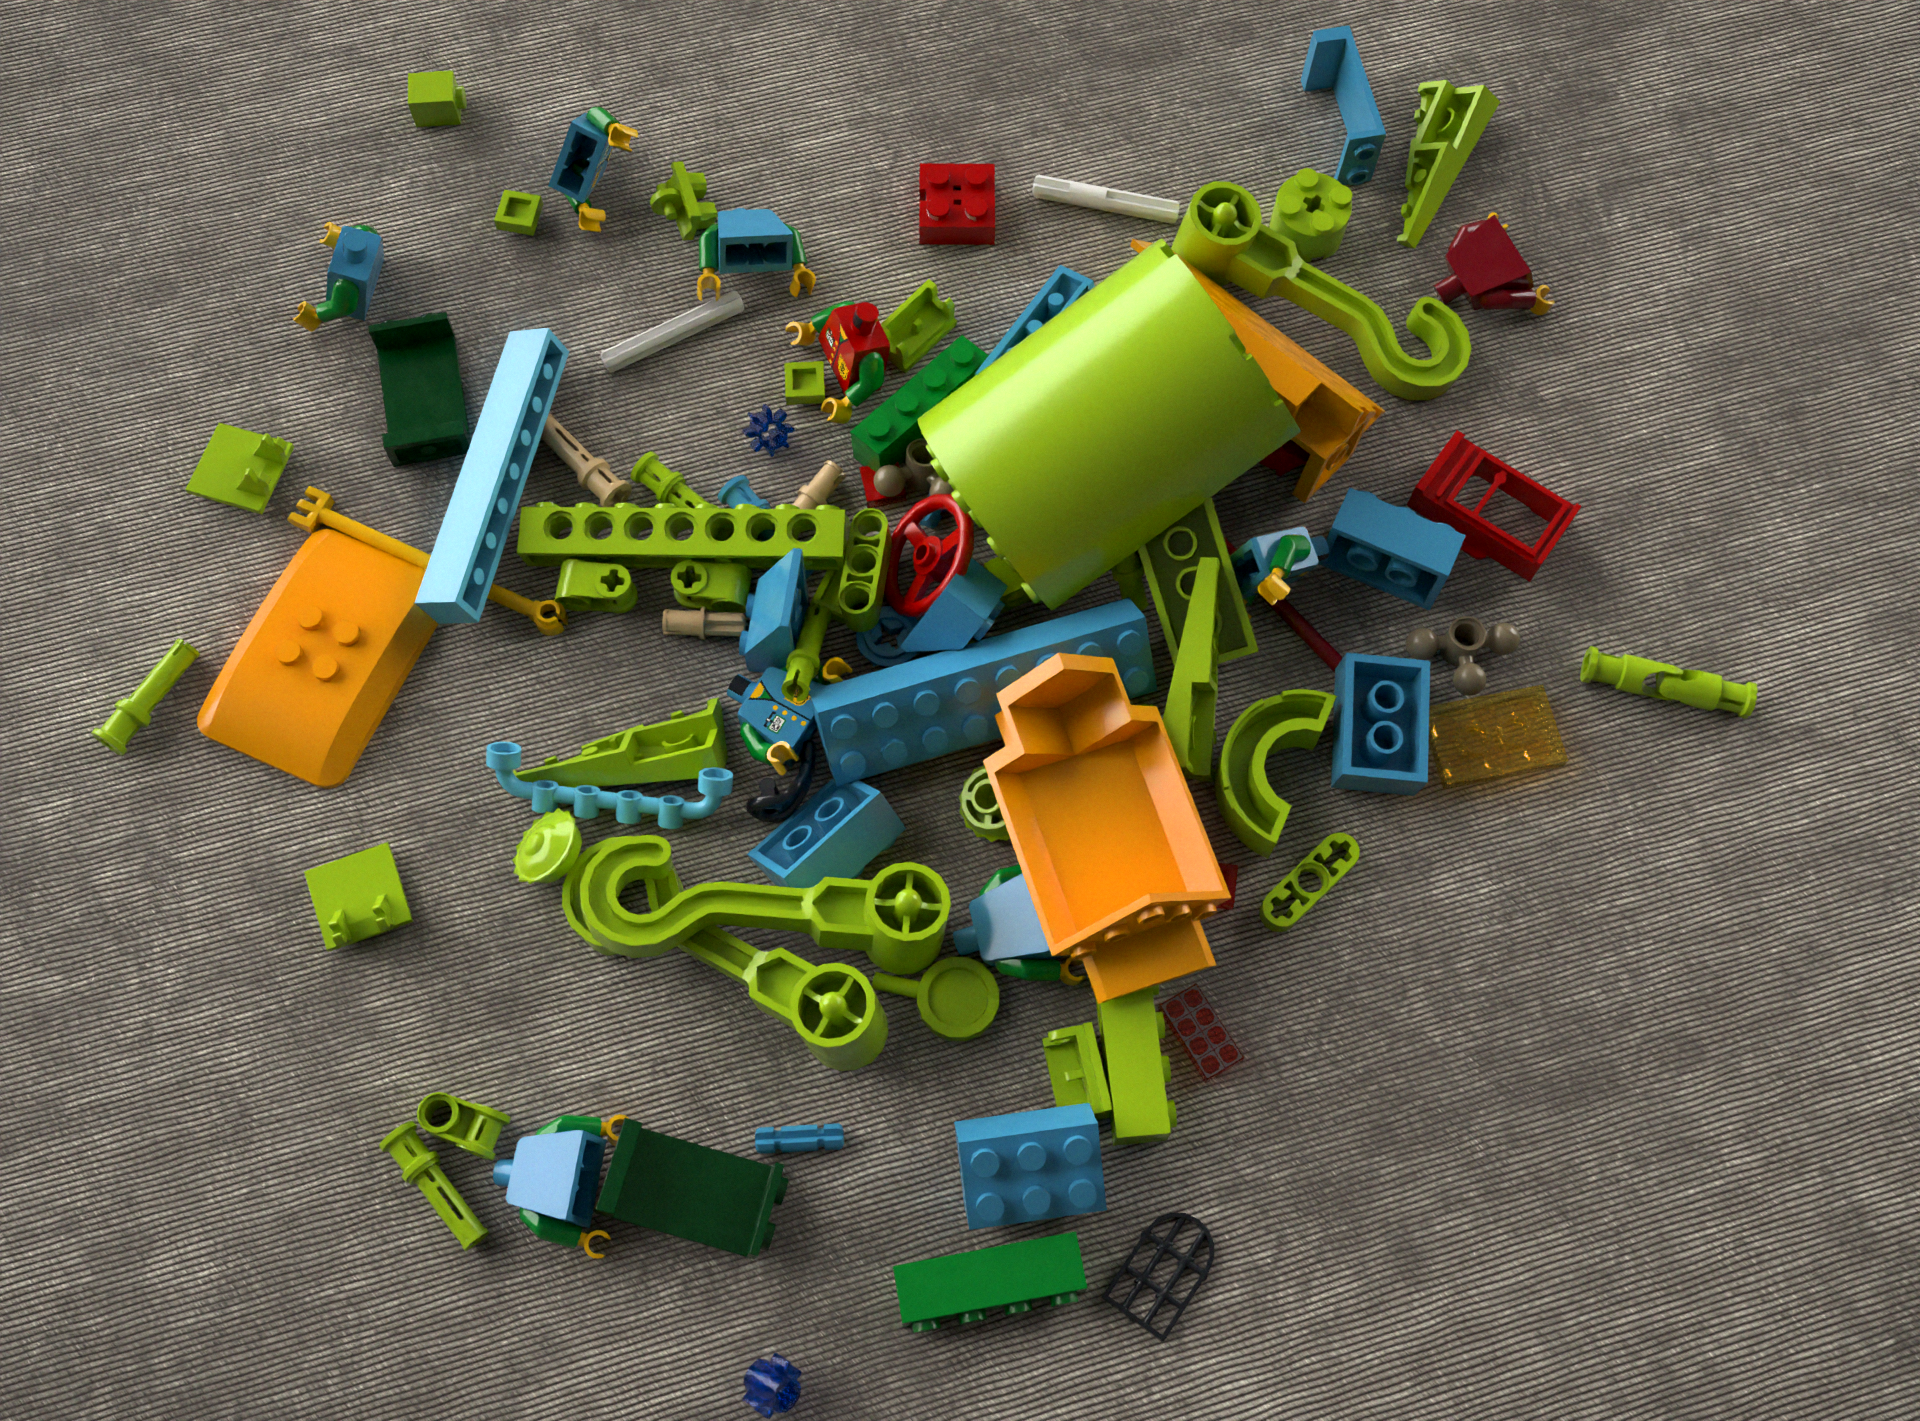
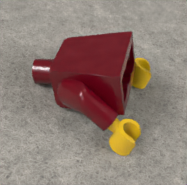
(1490, 270)

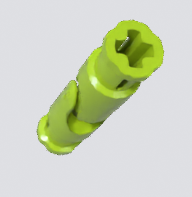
(1690, 687)

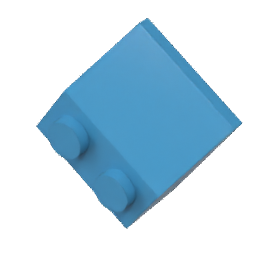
(959, 613)

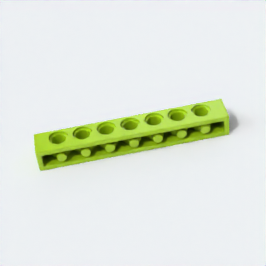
(542, 524)

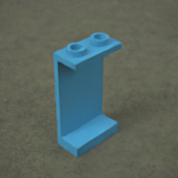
(1337, 64)

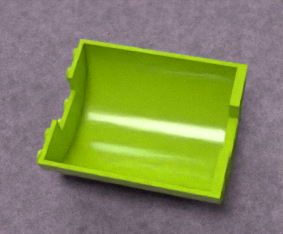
(1105, 426)

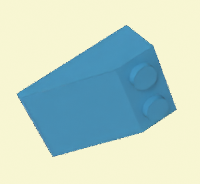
(775, 614)

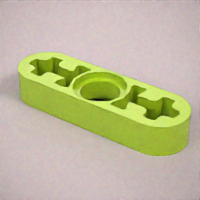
(1322, 854)

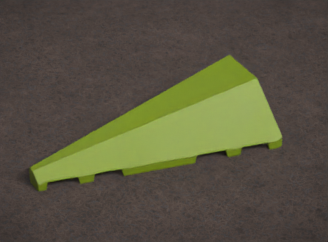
(1446, 134)
(1194, 684)
(644, 753)

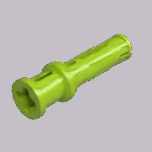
(669, 486)
(135, 711)
(415, 1171)

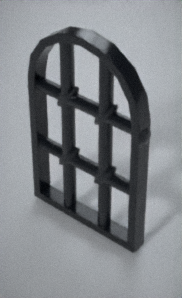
(1144, 1278)

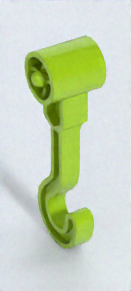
(1229, 243)
(892, 918)
(825, 1004)

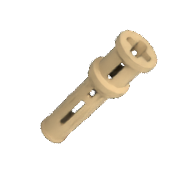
(592, 472)

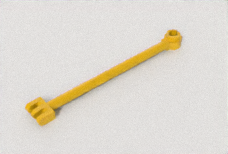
(321, 513)

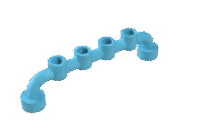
(588, 799)

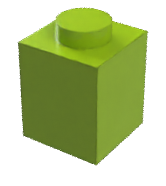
(435, 98)

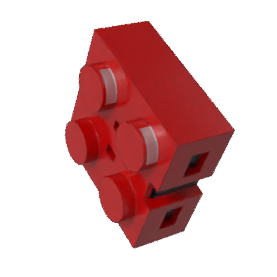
(956, 204)

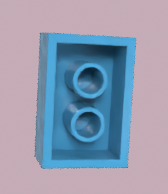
(1391, 548)
(1381, 724)
(1030, 1166)

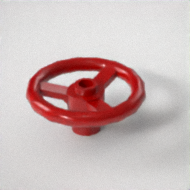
(932, 557)

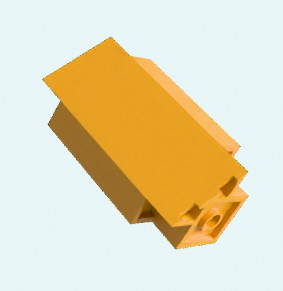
(1321, 402)
(1104, 826)

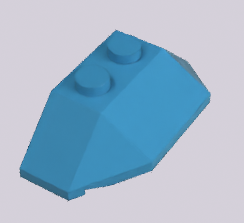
(1057, 294)

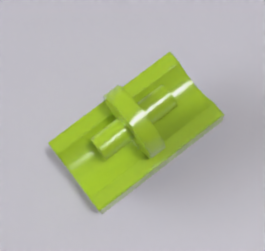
(678, 201)

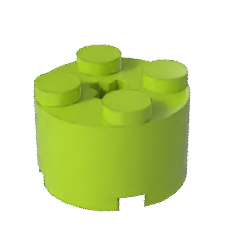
(1312, 213)

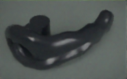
(774, 806)

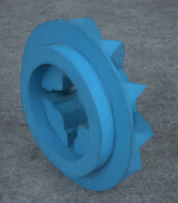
(884, 654)

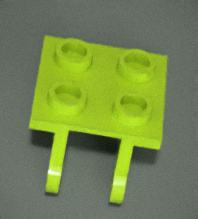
(240, 468)
(358, 897)

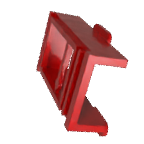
(1447, 476)

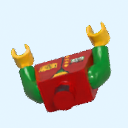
(854, 349)

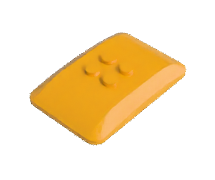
(320, 660)

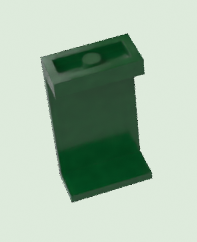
(421, 389)
(691, 1191)

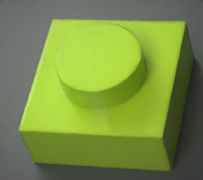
(518, 212)
(804, 382)

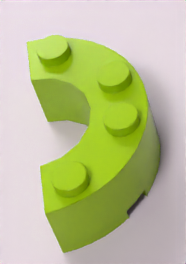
(1240, 778)

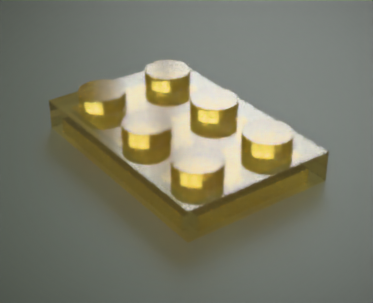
(1494, 737)

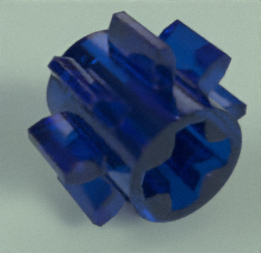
(776, 436)
(772, 1385)

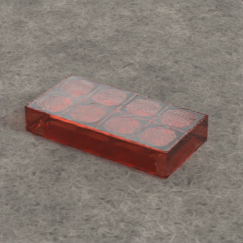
(1200, 1033)

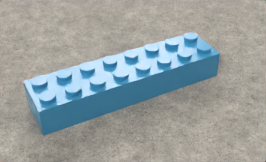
(951, 696)

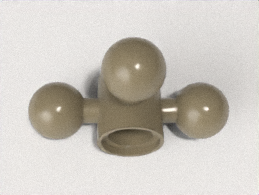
(916, 473)
(1468, 677)

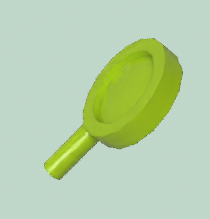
(953, 998)

